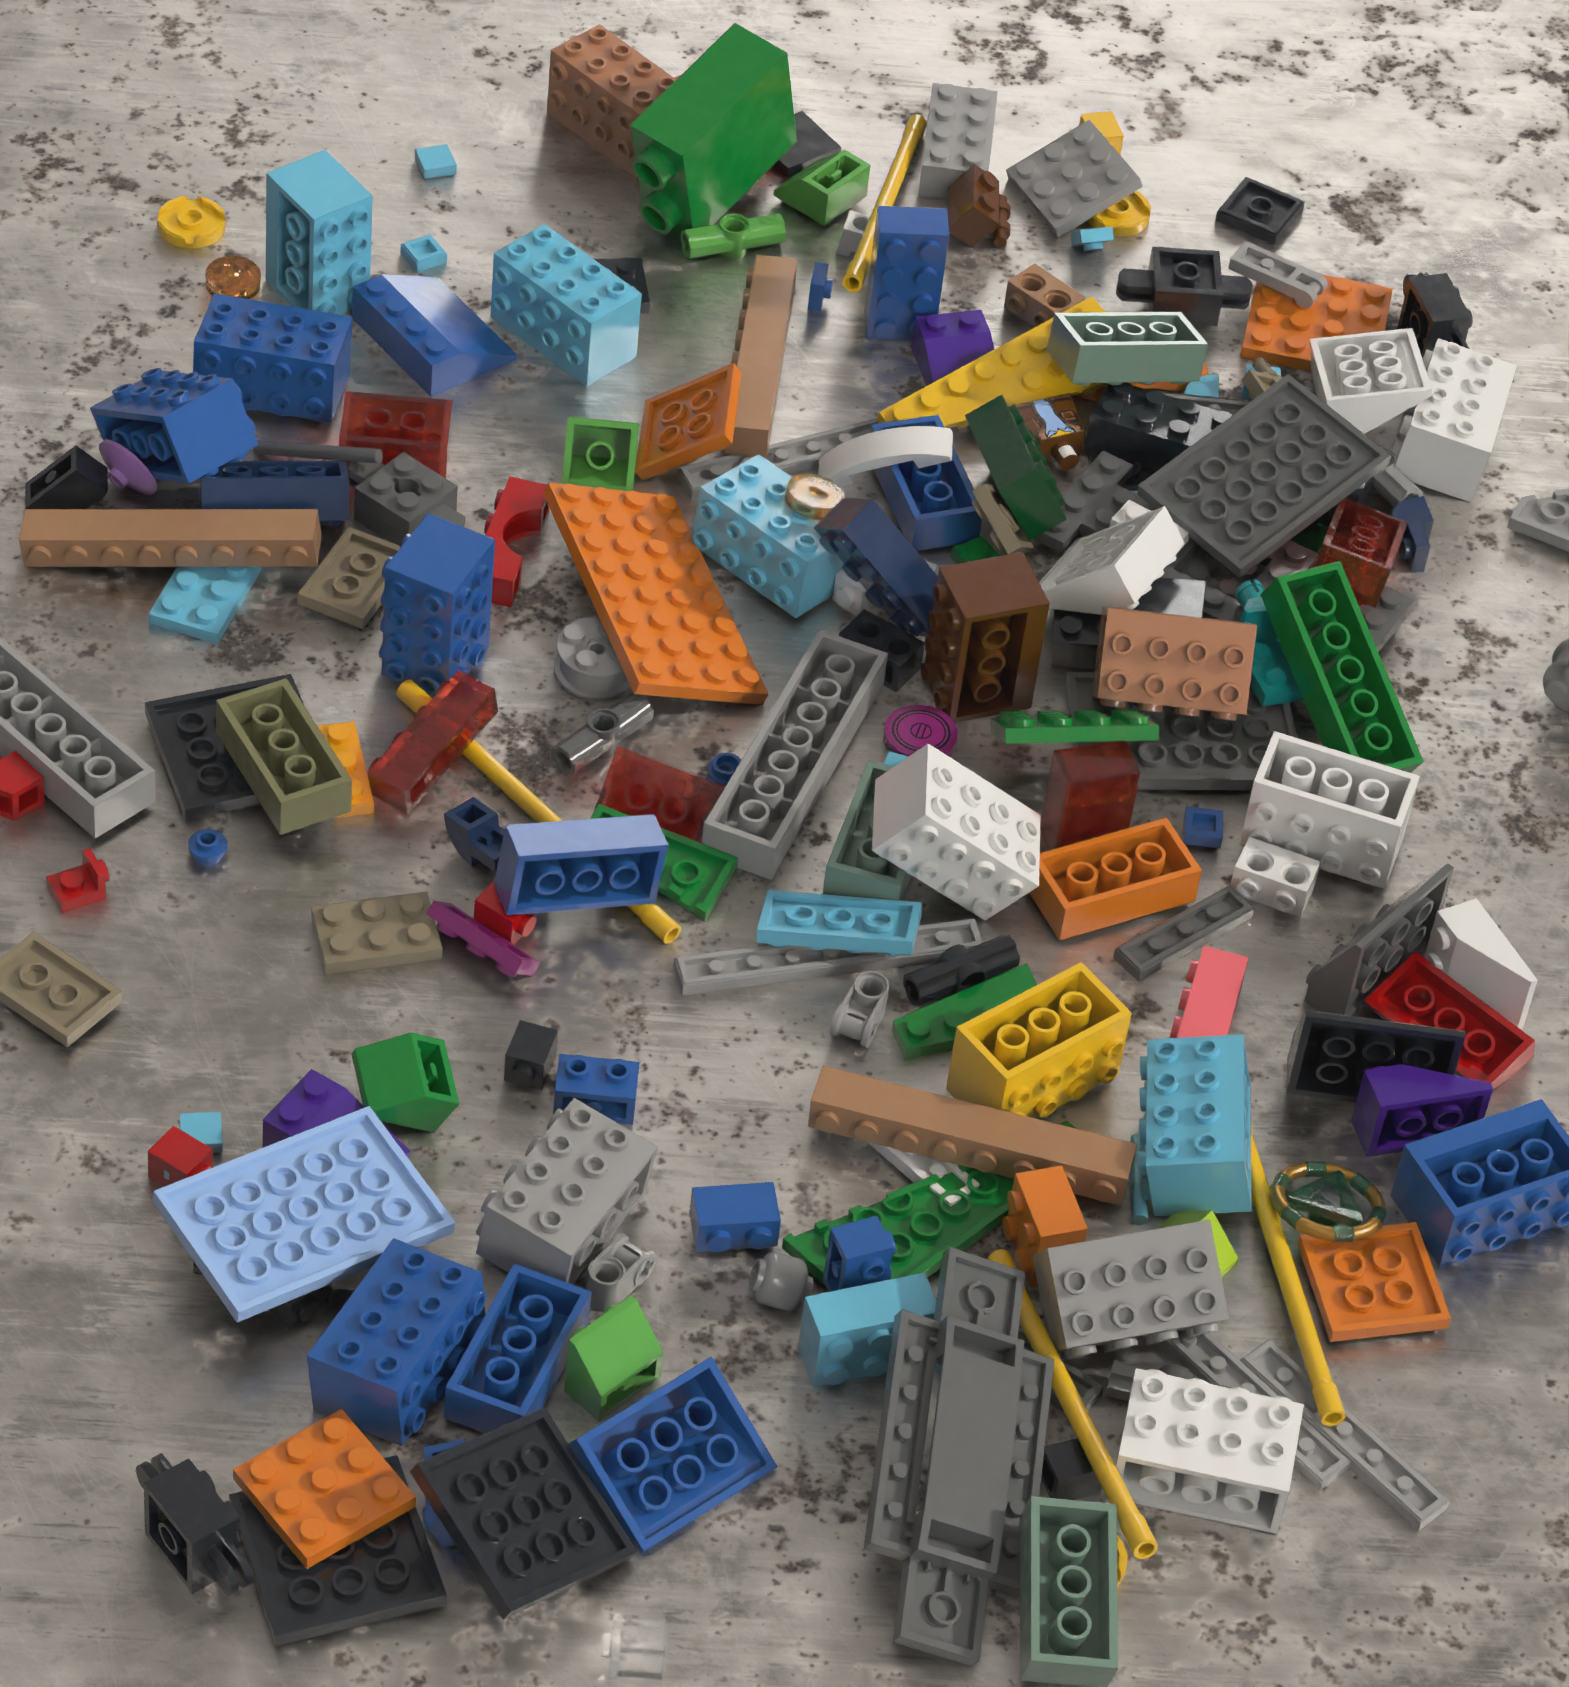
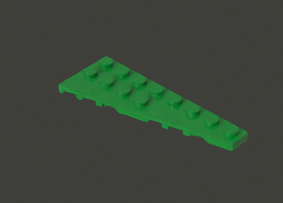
(919, 1222)

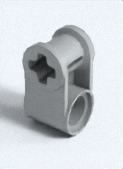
(862, 1008)
(618, 1272)

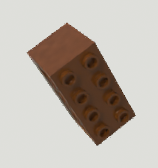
(985, 637)

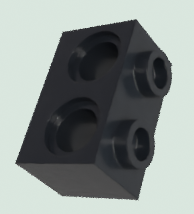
(903, 649)

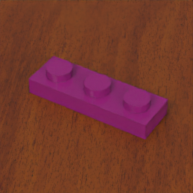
(482, 940)

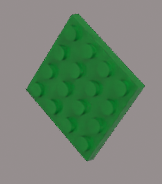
(1085, 726)

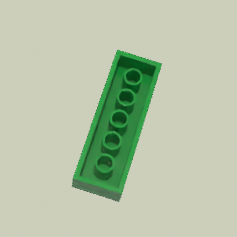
(1339, 667)

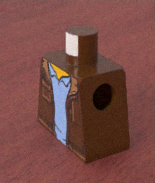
(1055, 428)

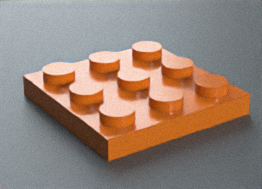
(688, 422)
(1375, 1284)
(324, 1488)

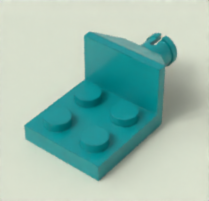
(1271, 673)

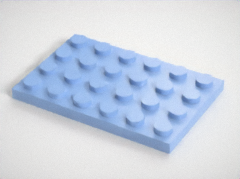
(301, 1212)

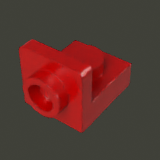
(80, 884)

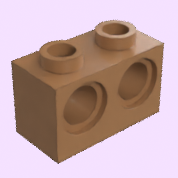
(1038, 295)

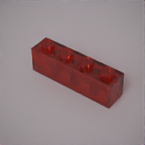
(432, 741)

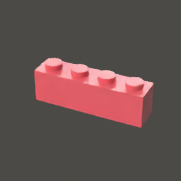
(1213, 994)

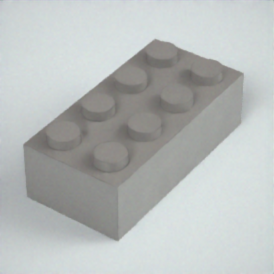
(956, 136)

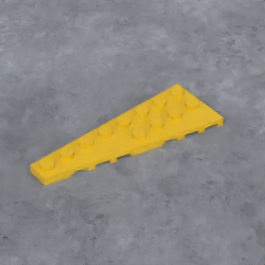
(1017, 370)

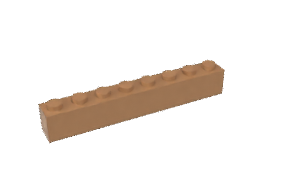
(761, 350)
(170, 538)
(968, 1133)

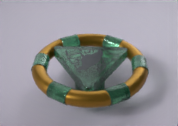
(1327, 1202)

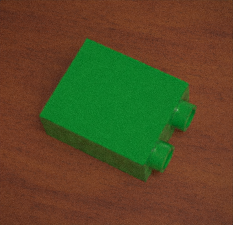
(713, 132)

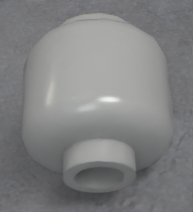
(780, 1281)

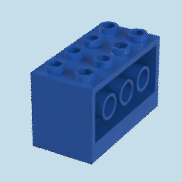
(1486, 1182)

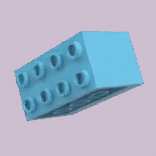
(317, 233)

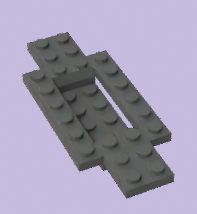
(980, 1459)

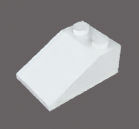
(1481, 959)

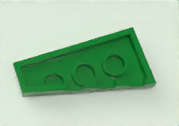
(691, 871)
(934, 1026)

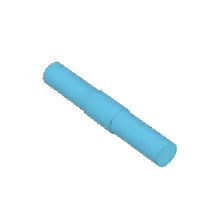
(1139, 1205)

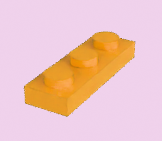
(346, 745)

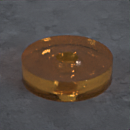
(233, 277)
(812, 495)

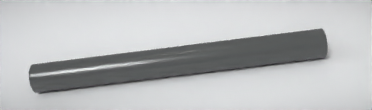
(316, 451)

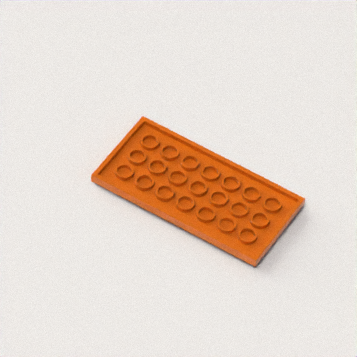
(654, 594)

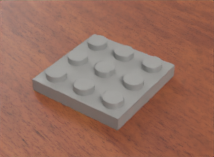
(1074, 178)

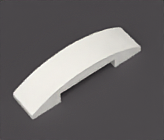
(884, 448)

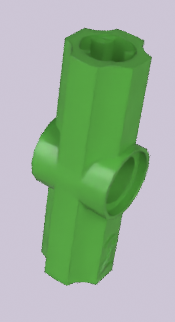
(733, 236)

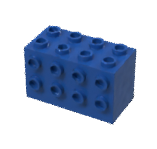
(277, 355)
(178, 423)
(436, 604)
(397, 1341)

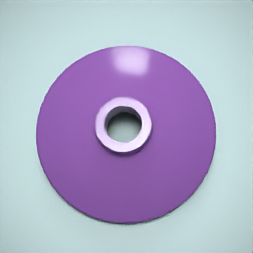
(126, 468)

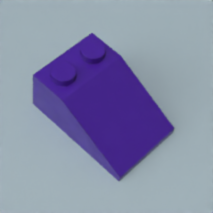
(949, 342)
(1413, 1103)
(309, 1105)

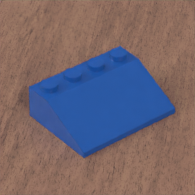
(428, 330)
(673, 1455)

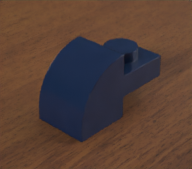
(1415, 540)
(475, 833)

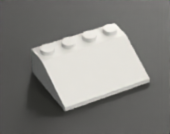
(1369, 375)
(1113, 564)

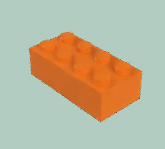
(1115, 878)

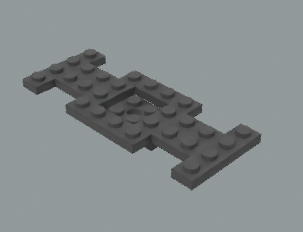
(1100, 495)

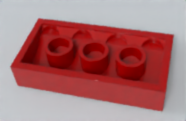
(1429, 997)

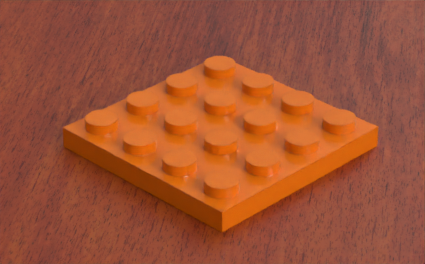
(1283, 329)

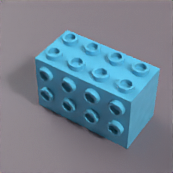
(565, 305)
(761, 540)
(1196, 1125)

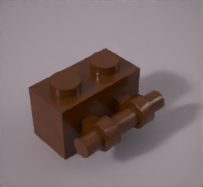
(978, 208)

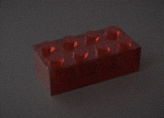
(1365, 546)

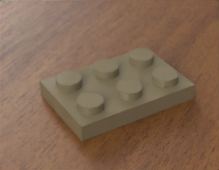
(1007, 531)
(349, 579)
(376, 932)
(54, 989)

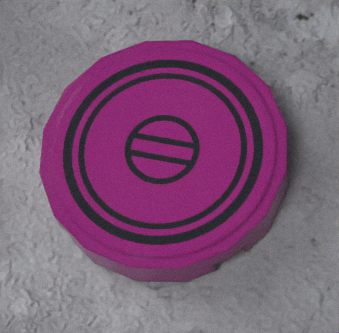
(919, 725)

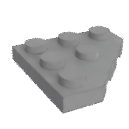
(1543, 518)

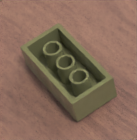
(283, 756)

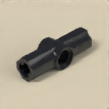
(961, 969)

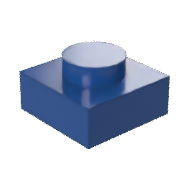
(820, 286)
(1203, 827)

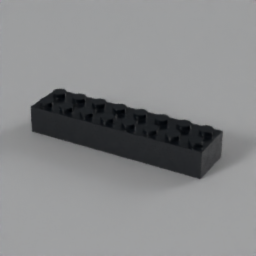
(1158, 428)

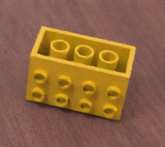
(1041, 1046)

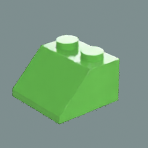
(600, 453)

